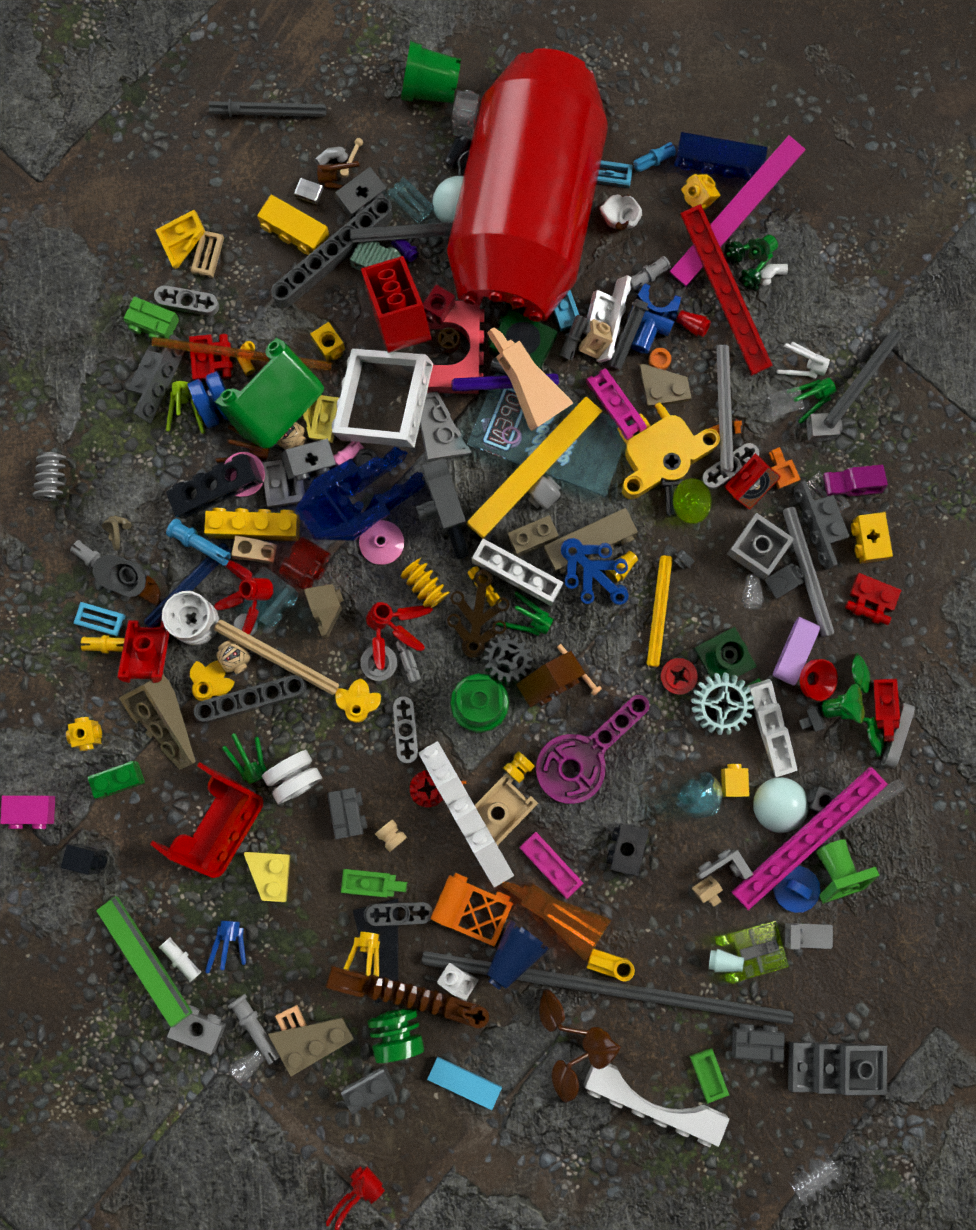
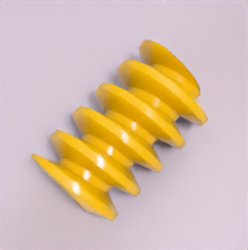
(424, 584)

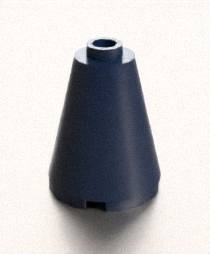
(514, 956)

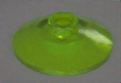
(698, 497)

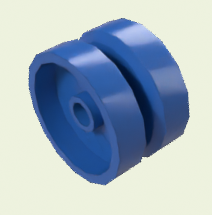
(205, 399)

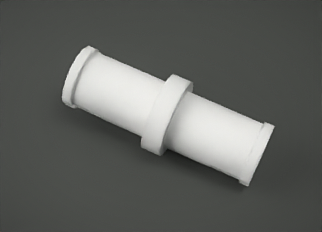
(180, 959)

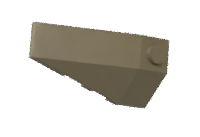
(160, 714)

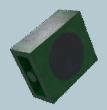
(534, 336)

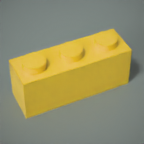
(292, 225)

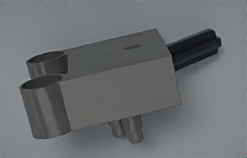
(444, 505)

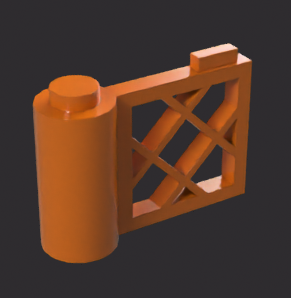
(453, 904)

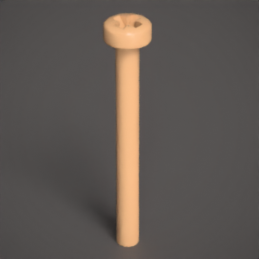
(595, 689)

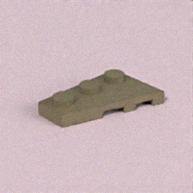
(309, 1043)

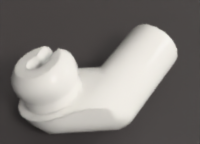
(771, 270)

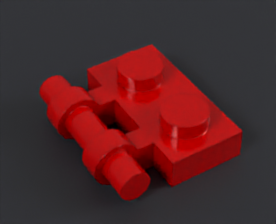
(204, 363)
(876, 593)

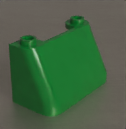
(272, 398)

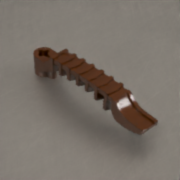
(385, 989)

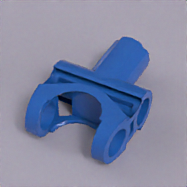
(653, 321)

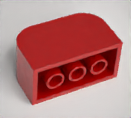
(396, 304)

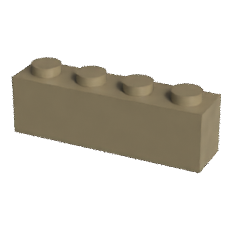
(612, 530)

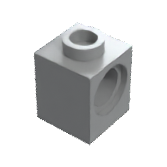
(818, 431)

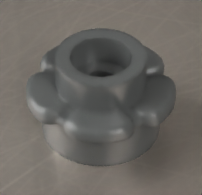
(683, 559)

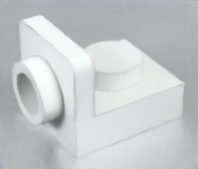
(457, 981)

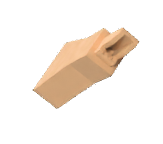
(535, 391)

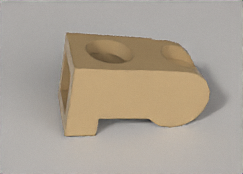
(253, 550)

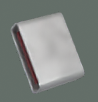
(308, 191)

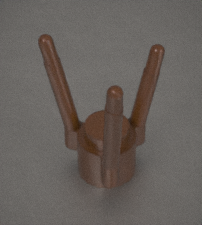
(328, 173)
(254, 449)

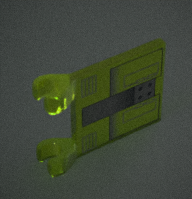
(759, 947)

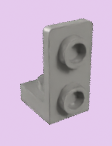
(738, 865)
(808, 936)

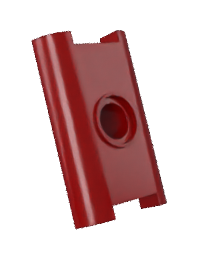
(143, 652)

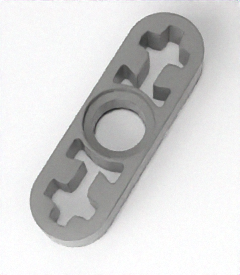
(203, 297)
(713, 469)
(409, 712)
(894, 748)

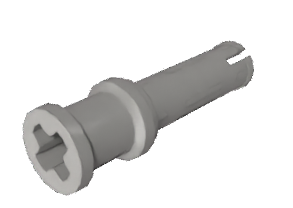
(249, 1020)

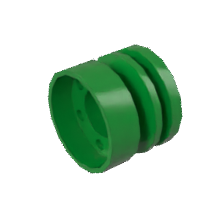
(396, 1037)

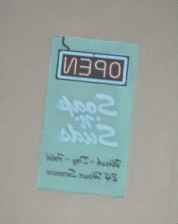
(585, 464)

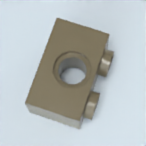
(532, 536)

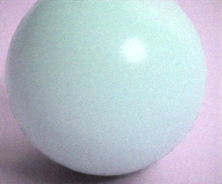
(446, 198)
(781, 805)

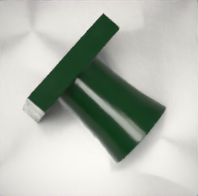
(713, 655)

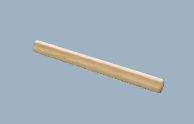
(276, 657)

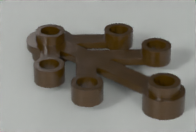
(477, 617)

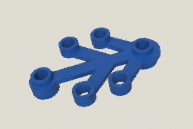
(593, 568)

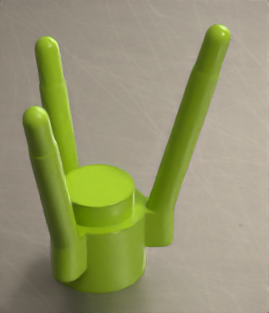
(180, 395)

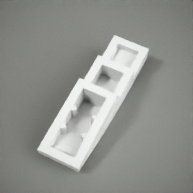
(772, 728)

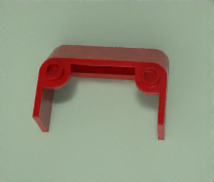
(220, 830)

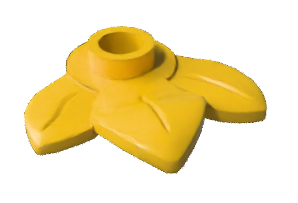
(212, 677)
(357, 697)

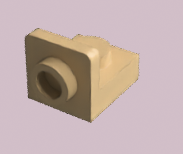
(597, 339)

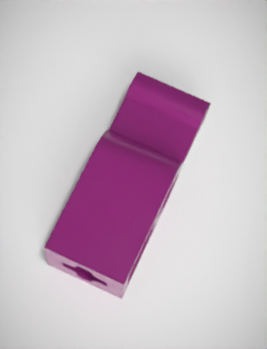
(856, 481)

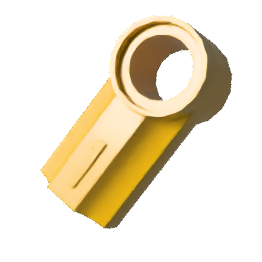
(608, 964)

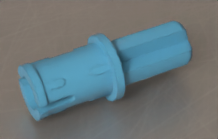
(654, 157)

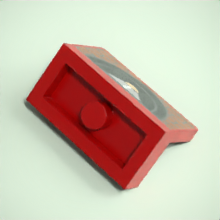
(752, 481)

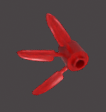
(251, 589)
(380, 616)
(365, 1185)

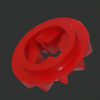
(689, 673)
(421, 797)

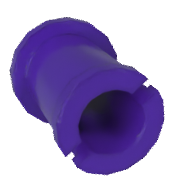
(404, 247)

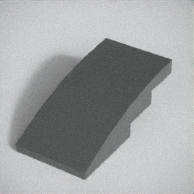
(837, 1068)

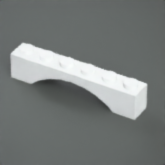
(698, 1121)

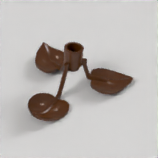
(597, 1044)

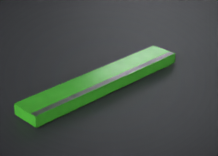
(144, 961)

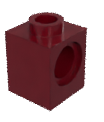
(440, 296)

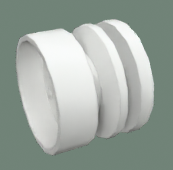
(178, 615)

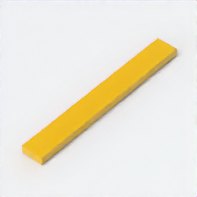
(534, 467)

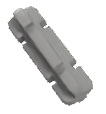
(408, 662)

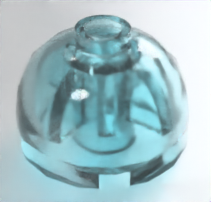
(701, 797)

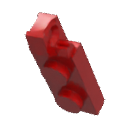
(887, 706)

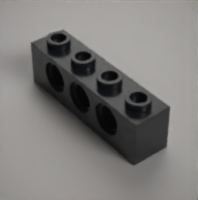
(247, 478)

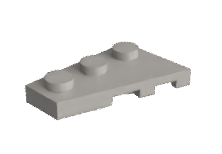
(439, 432)

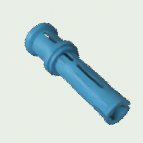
(190, 537)

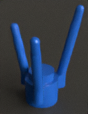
(228, 932)

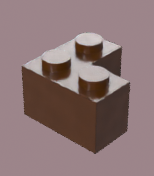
(551, 679)

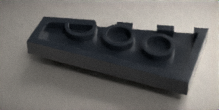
(388, 941)

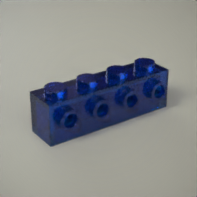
(719, 156)

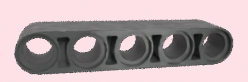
(238, 698)

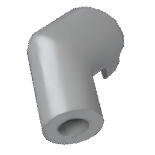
(331, 153)

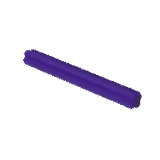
(488, 383)

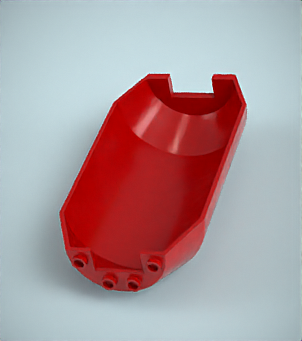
(529, 184)

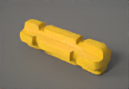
(491, 596)

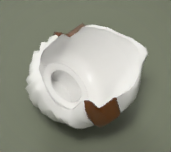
(621, 212)

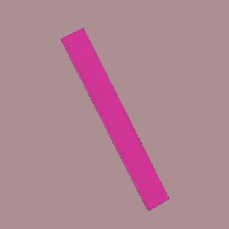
(742, 205)
(809, 837)

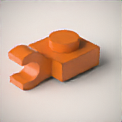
(784, 468)

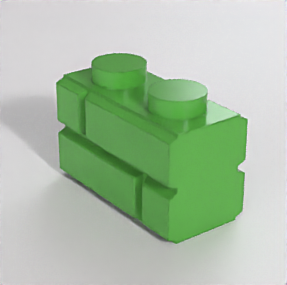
(150, 319)

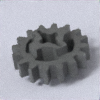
(511, 651)

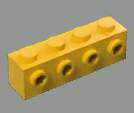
(254, 525)

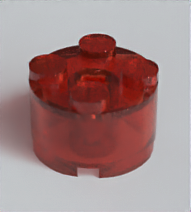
(304, 563)

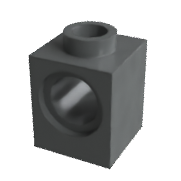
(815, 794)

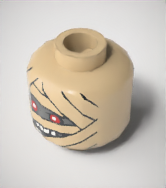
(293, 437)
(233, 657)

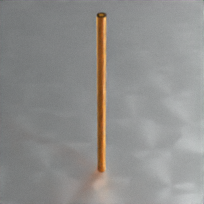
(231, 352)

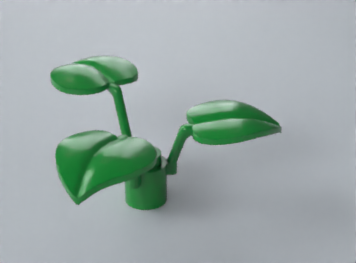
(853, 704)

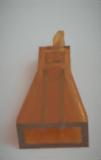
(574, 924)

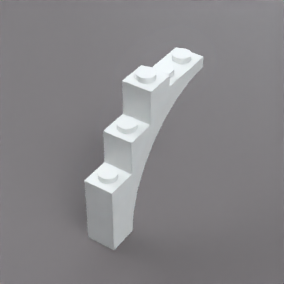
(465, 814)

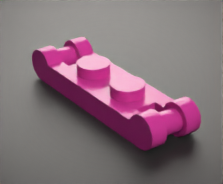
(616, 403)

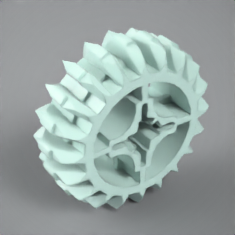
(723, 693)

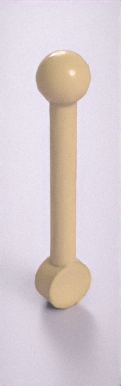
(358, 142)

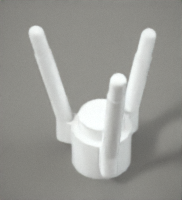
(816, 363)

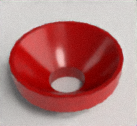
(825, 679)

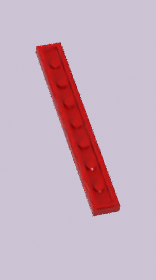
(726, 289)

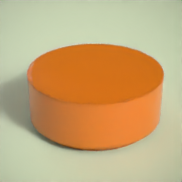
(660, 358)

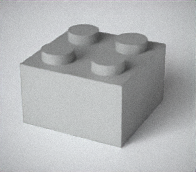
(760, 546)

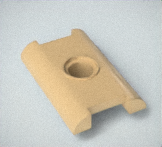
(511, 800)

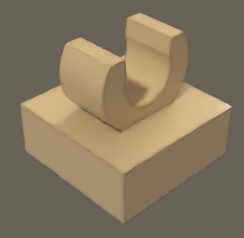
(708, 890)

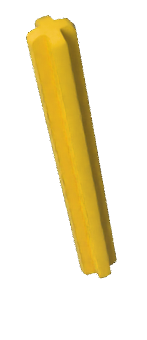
(659, 611)

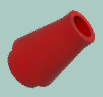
(694, 323)

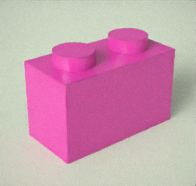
(27, 810)

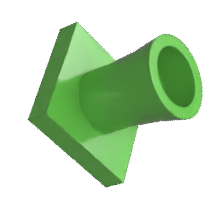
(842, 872)

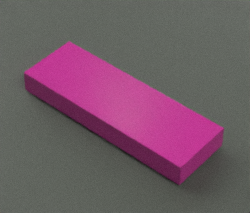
(551, 865)

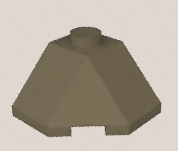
(325, 606)

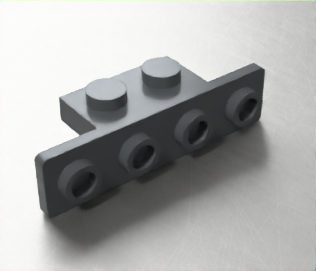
(154, 379)
(823, 521)

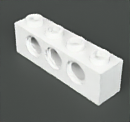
(517, 572)

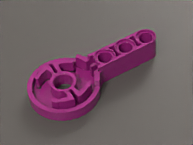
(587, 753)

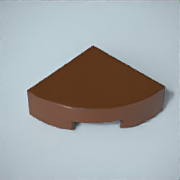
(151, 591)

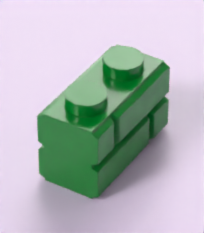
(116, 780)

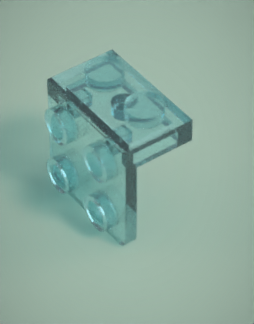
(283, 597)

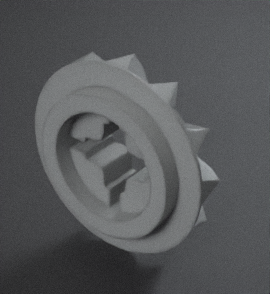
(368, 664)

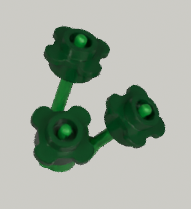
(759, 249)

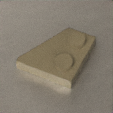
(663, 386)

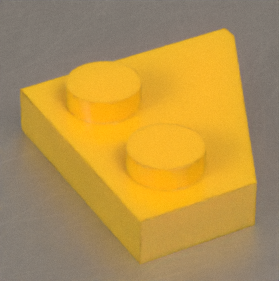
(180, 237)

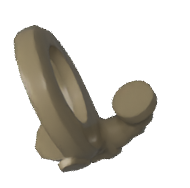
(111, 526)

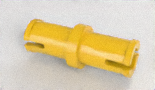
(102, 644)

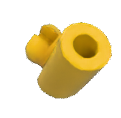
(246, 364)

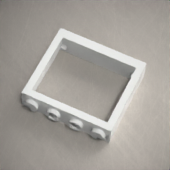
(414, 405)

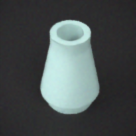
(725, 962)

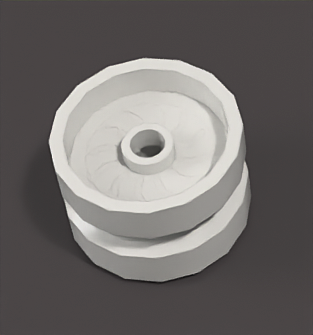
(294, 780)

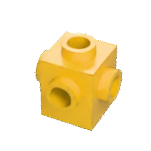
(700, 190)
(91, 737)

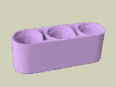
(796, 651)

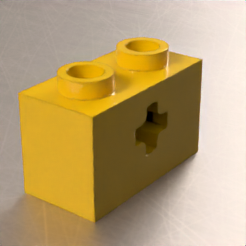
(876, 527)

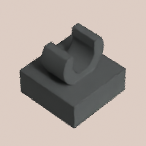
(815, 719)

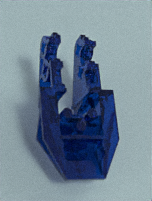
(327, 503)

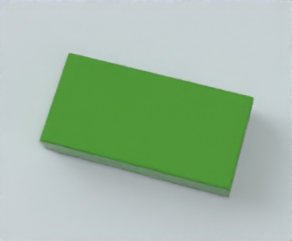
(709, 1075)

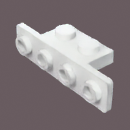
(609, 310)

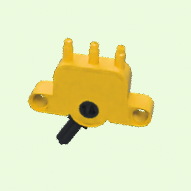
(656, 445)

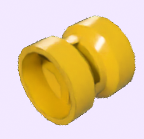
(523, 764)

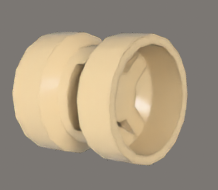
(390, 834)

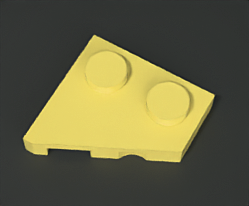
(269, 874)

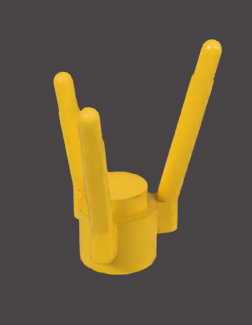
(368, 944)

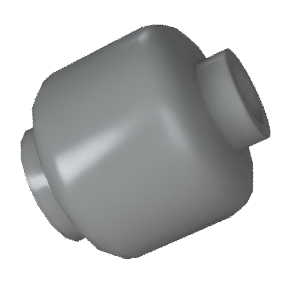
(544, 492)

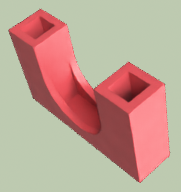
(466, 320)

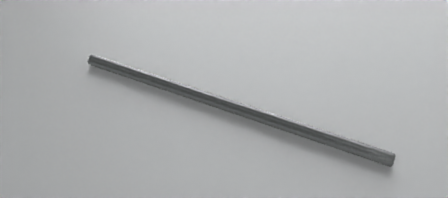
(619, 990)

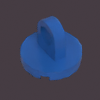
(798, 890)

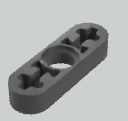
(415, 906)

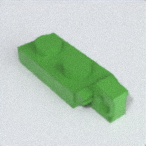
(371, 883)

